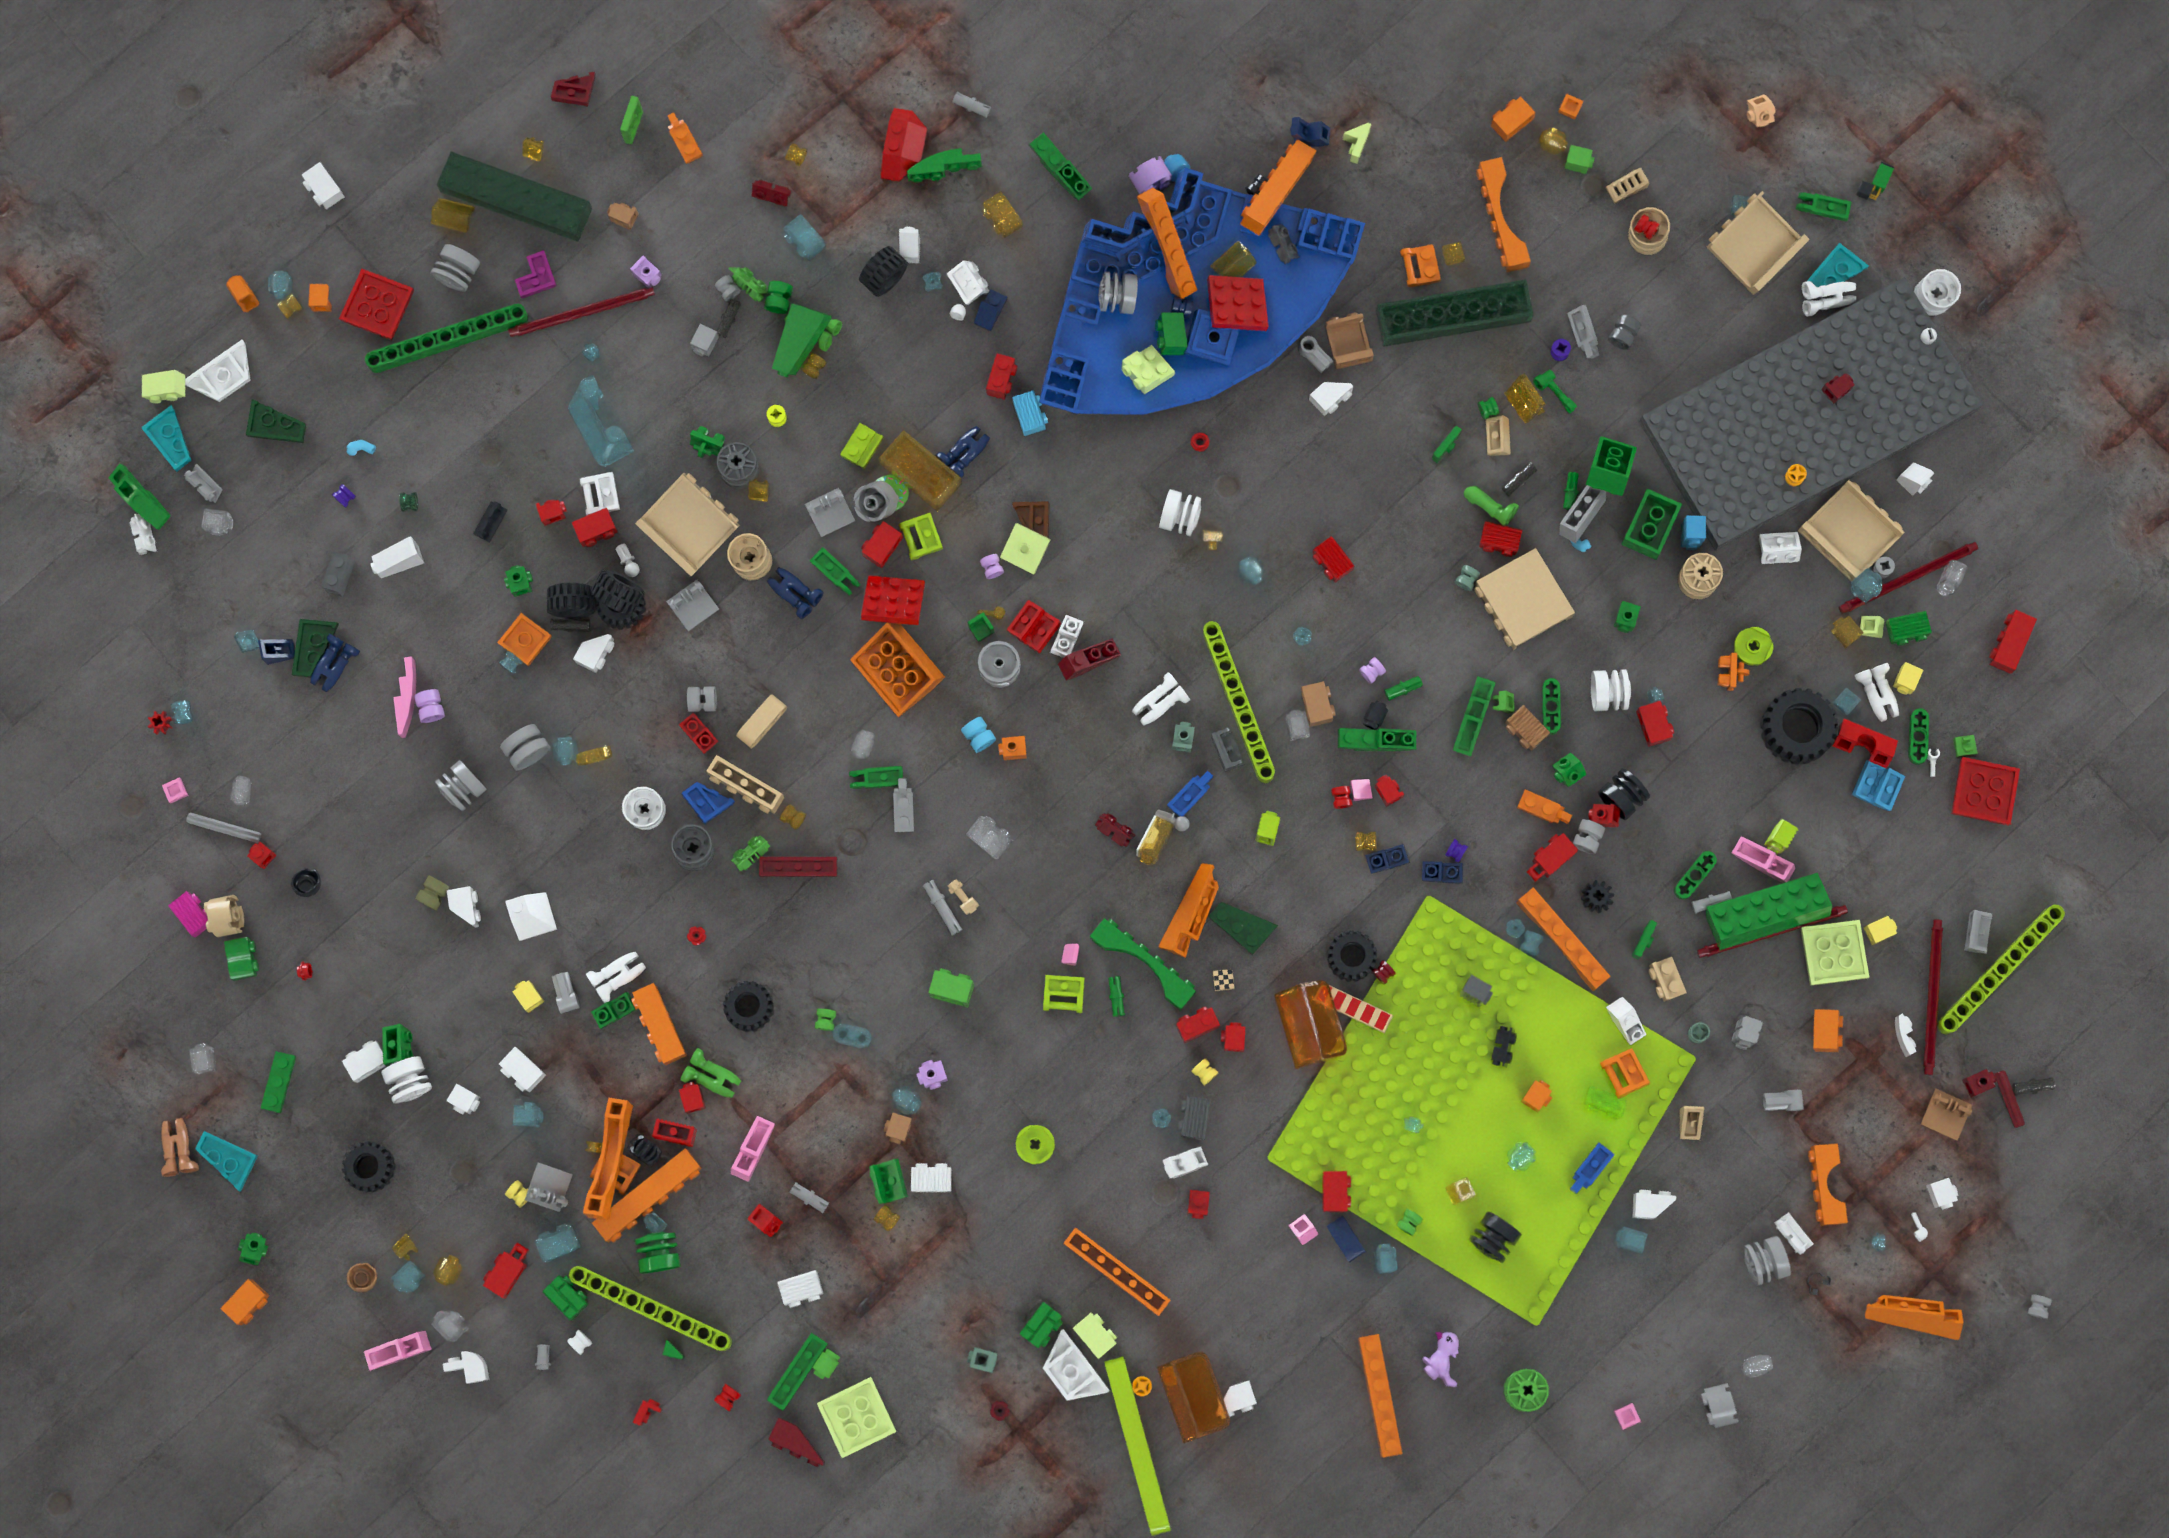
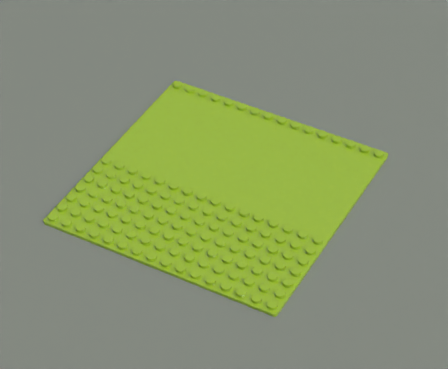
(1441, 1070)

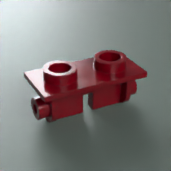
(764, 191)
(1109, 824)

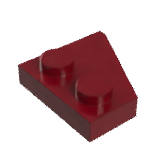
(574, 90)

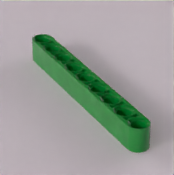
(437, 338)

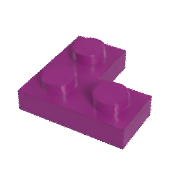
(539, 280)

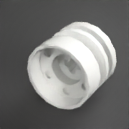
(1945, 287)
(1180, 512)
(1610, 690)
(642, 797)
(405, 1076)

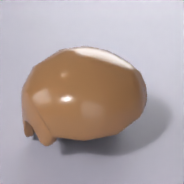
(362, 1277)

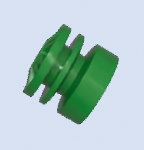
(657, 1253)

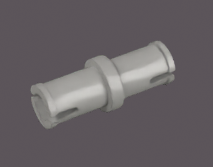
(971, 104)
(1701, 905)
(809, 1197)

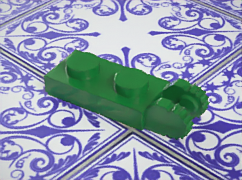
(1825, 206)
(833, 570)
(877, 777)

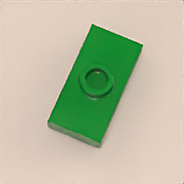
(1447, 445)
(1645, 940)

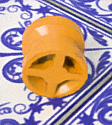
(1797, 471)
(1142, 1386)

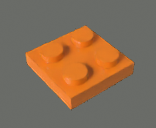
(524, 639)

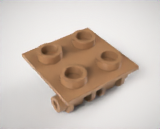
(1946, 1114)

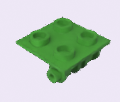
(744, 279)
(756, 844)

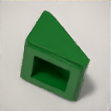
(671, 1351)

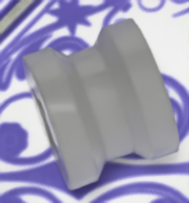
(1881, 569)

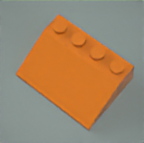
(897, 668)

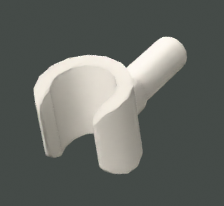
(1932, 759)
(1921, 1233)

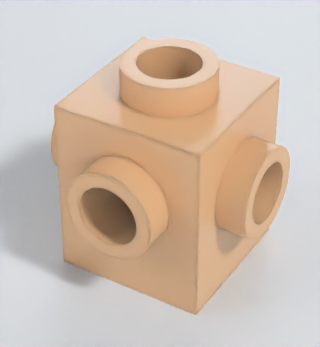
(1761, 111)

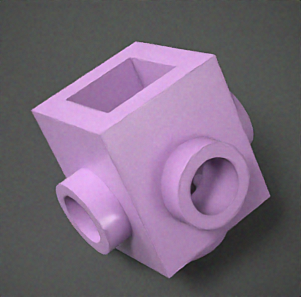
(939, 1074)

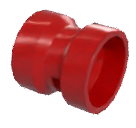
(1646, 226)
(1341, 797)
(727, 1397)

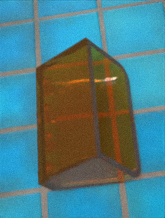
(1311, 1023)
(1194, 1396)

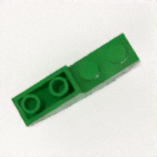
(936, 165)
(1059, 167)
(138, 498)
(1377, 739)

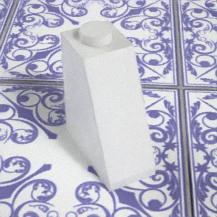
(397, 558)

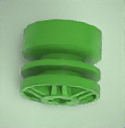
(1514, 1390)

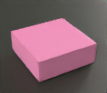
(175, 790)
(1627, 1416)

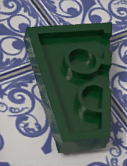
(270, 424)
(311, 645)
(1242, 926)

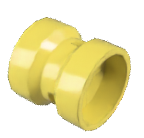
(1204, 1071)
(517, 1193)

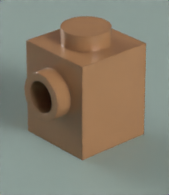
(898, 1128)

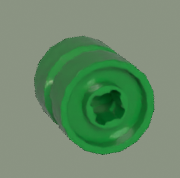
(778, 297)

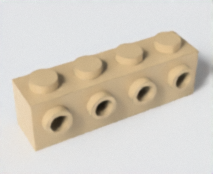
(745, 784)

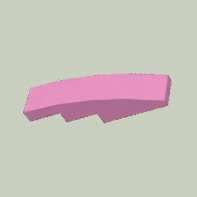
(405, 703)

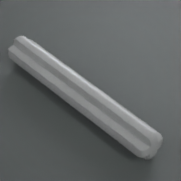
(223, 827)

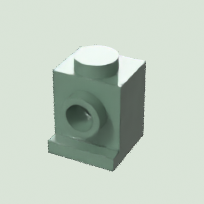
(1180, 743)
(988, 1366)

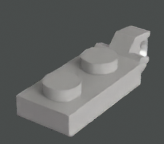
(1584, 331)
(903, 807)

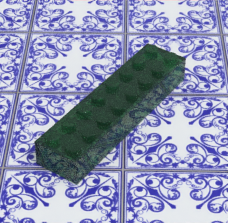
(514, 196)
(1454, 313)

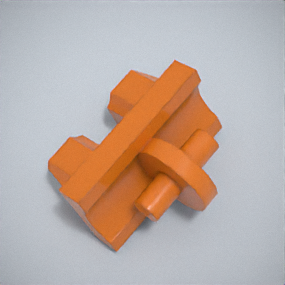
(1729, 680)

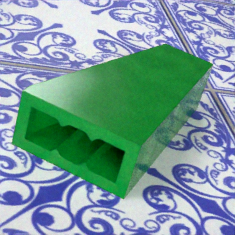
(798, 338)

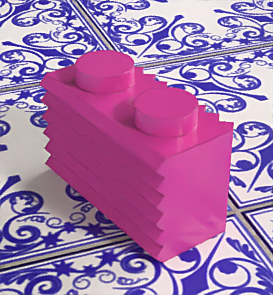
(190, 913)

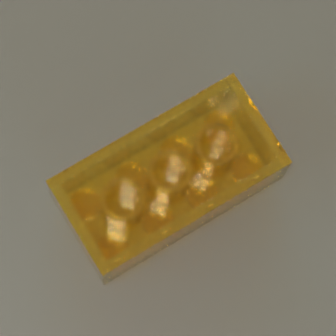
(920, 470)

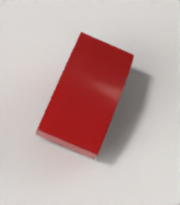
(698, 733)

